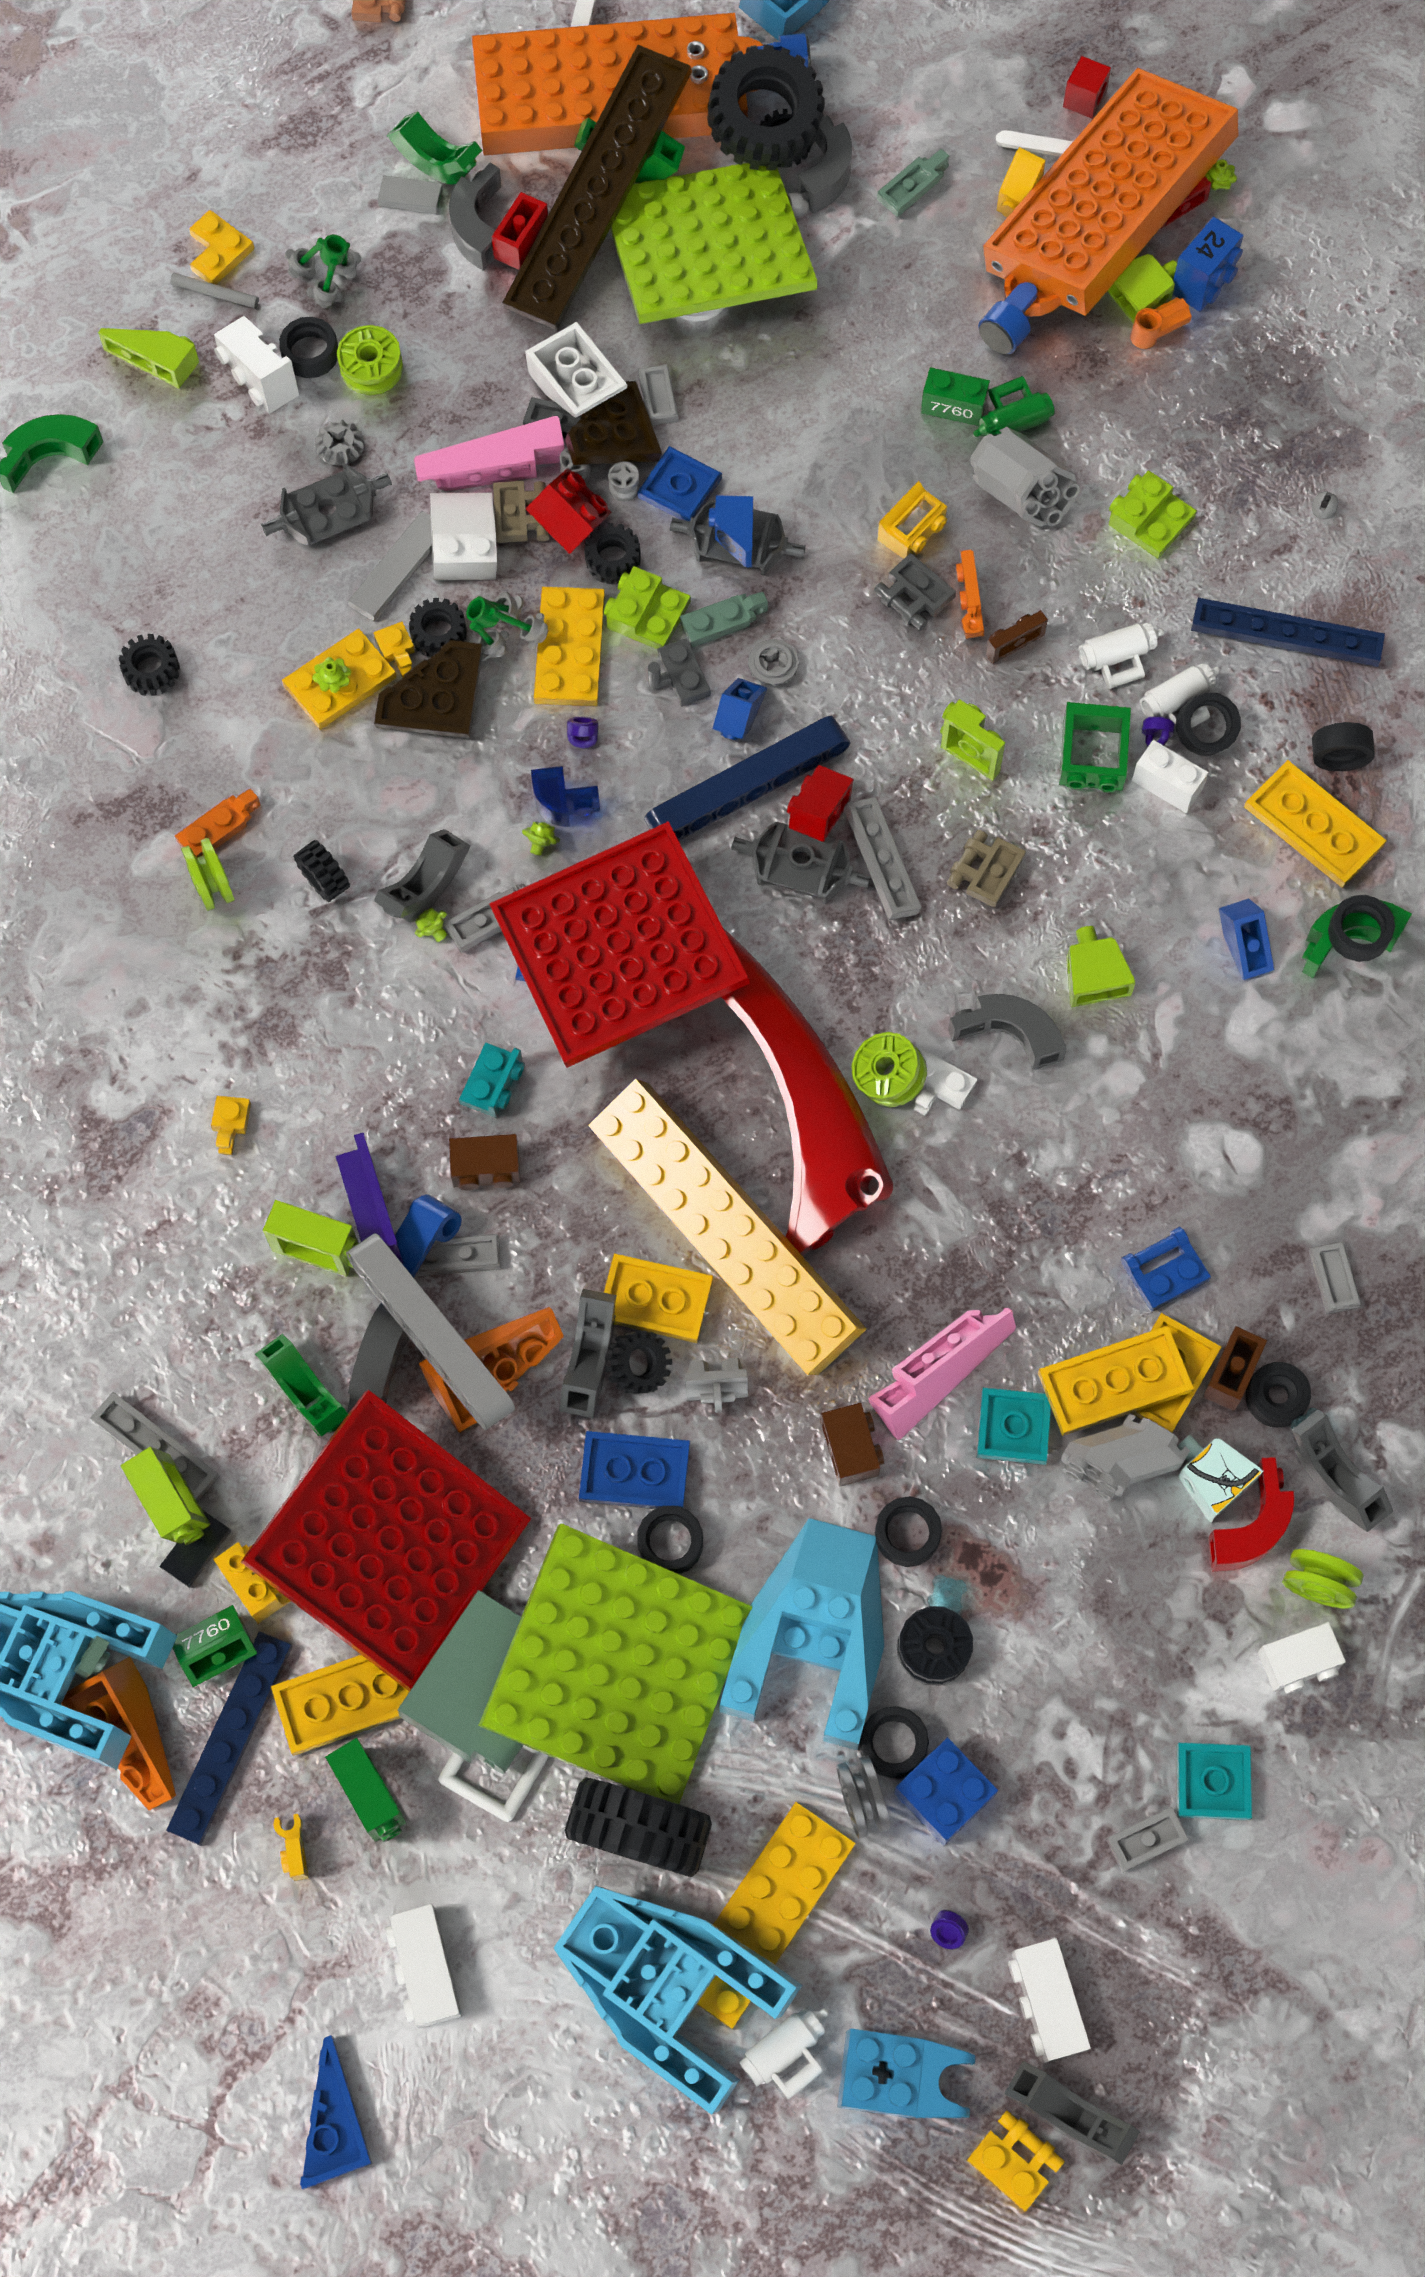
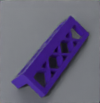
(366, 1195)

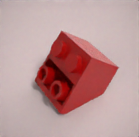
(569, 510)

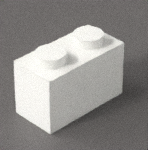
(1169, 776)
(1301, 1658)

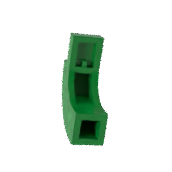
(432, 153)
(661, 162)
(44, 438)
(1355, 927)
(301, 1386)

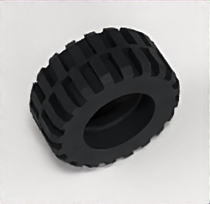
(774, 72)
(638, 1826)

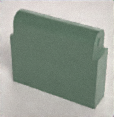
(459, 1682)

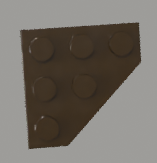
(614, 432)
(435, 694)

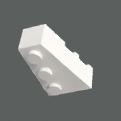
(256, 364)

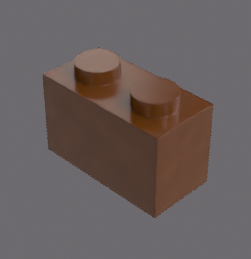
(484, 1161)
(1235, 1368)
(851, 1444)

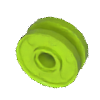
(370, 376)
(207, 874)
(874, 1058)
(1323, 1578)

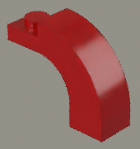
(1246, 1545)

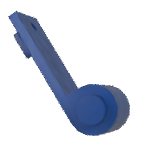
(422, 1226)

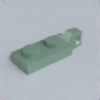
(913, 182)
(722, 618)
(93, 1658)

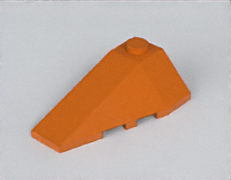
(506, 1354)
(124, 1701)

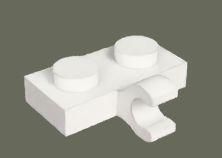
(943, 1082)

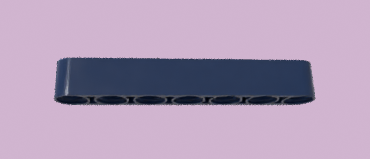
(751, 778)

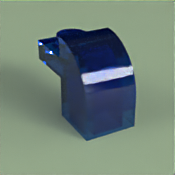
(556, 802)

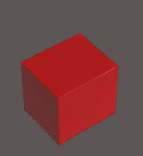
(1086, 87)

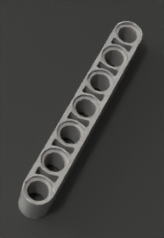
(430, 1331)

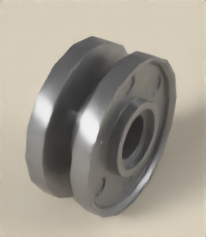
(863, 1797)

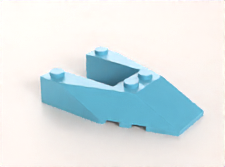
(819, 1611)
(38, 1654)
(649, 1972)

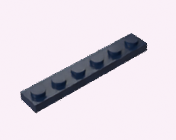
(1288, 632)
(229, 1739)

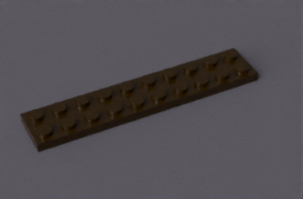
(597, 187)

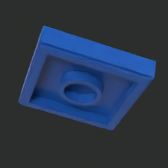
(679, 484)

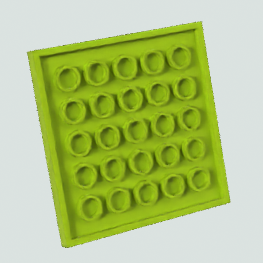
(710, 242)
(616, 1665)

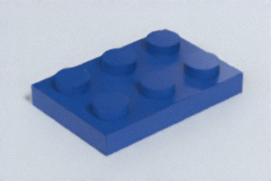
(633, 1470)

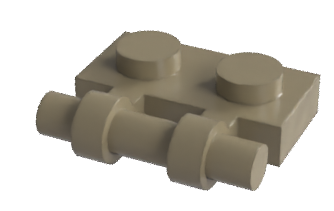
(510, 512)
(995, 872)

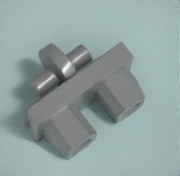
(716, 1385)

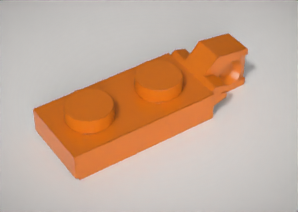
(970, 599)
(220, 822)

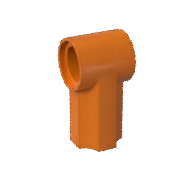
(1157, 322)

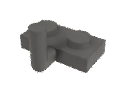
(680, 671)

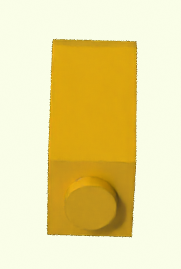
(1019, 181)

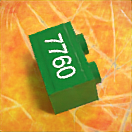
(954, 396)
(213, 1646)

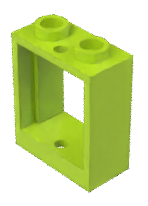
(310, 1237)
(165, 1496)

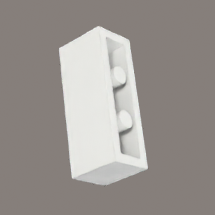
(423, 1967)
(1049, 2001)

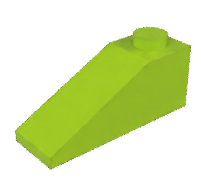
(154, 352)

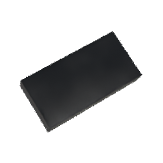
(189, 1560)

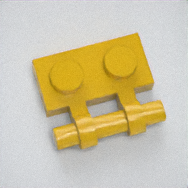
(1010, 2171)

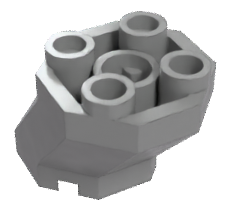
(1024, 477)
(1123, 1456)

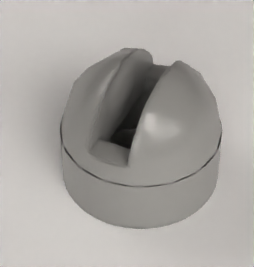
(798, 203)
(1331, 508)

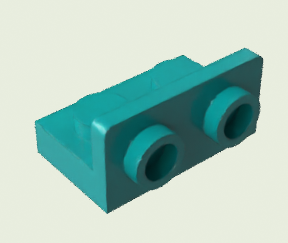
(491, 1080)

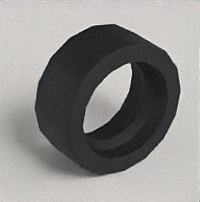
(309, 327)
(1231, 717)
(1343, 746)
(1366, 905)
(914, 1505)
(671, 1513)
(909, 1719)

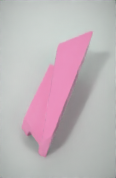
(494, 458)
(938, 1368)

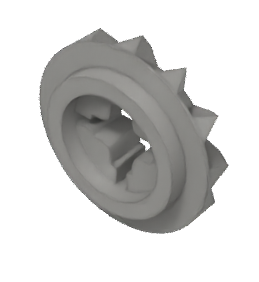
(340, 453)
(768, 651)

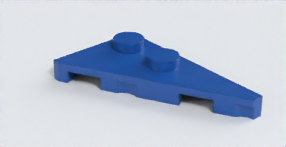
(335, 2134)

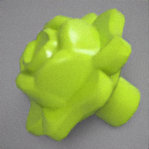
(1221, 175)
(331, 675)
(540, 836)
(431, 923)

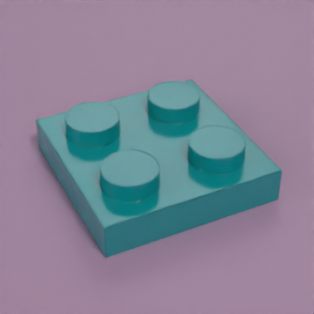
(1013, 1426)
(1214, 1781)

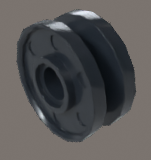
(944, 1626)

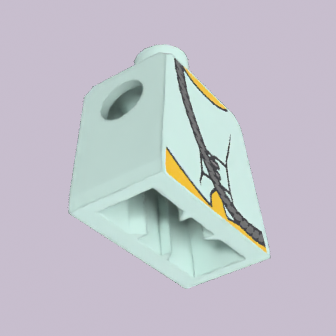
(1216, 1475)

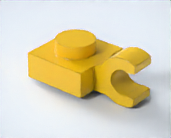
(396, 645)
(229, 1119)
(294, 1857)

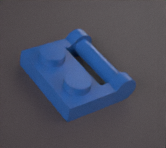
(1170, 1279)

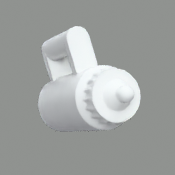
(1118, 647)
(1177, 691)
(784, 2047)

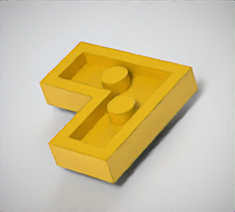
(224, 247)

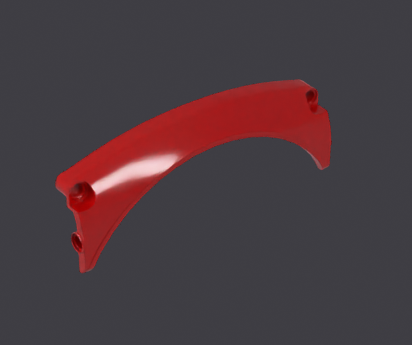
(829, 1133)

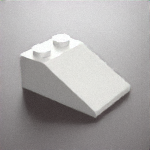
(573, 371)
(463, 536)

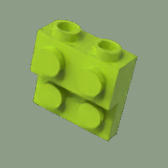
(1150, 514)
(646, 608)
(968, 740)

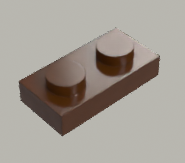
(1008, 641)

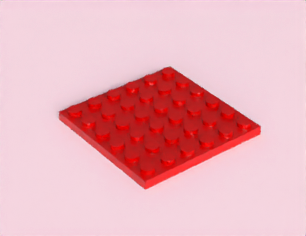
(618, 944)
(386, 1539)

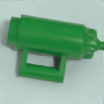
(1018, 415)

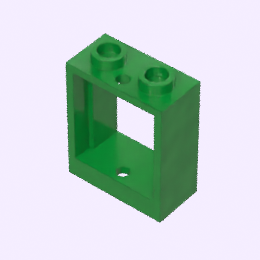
(1094, 718)
(366, 1791)

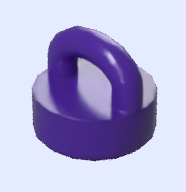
(582, 728)
(1158, 728)
(949, 1929)

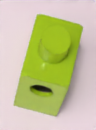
(1144, 285)
(1096, 969)

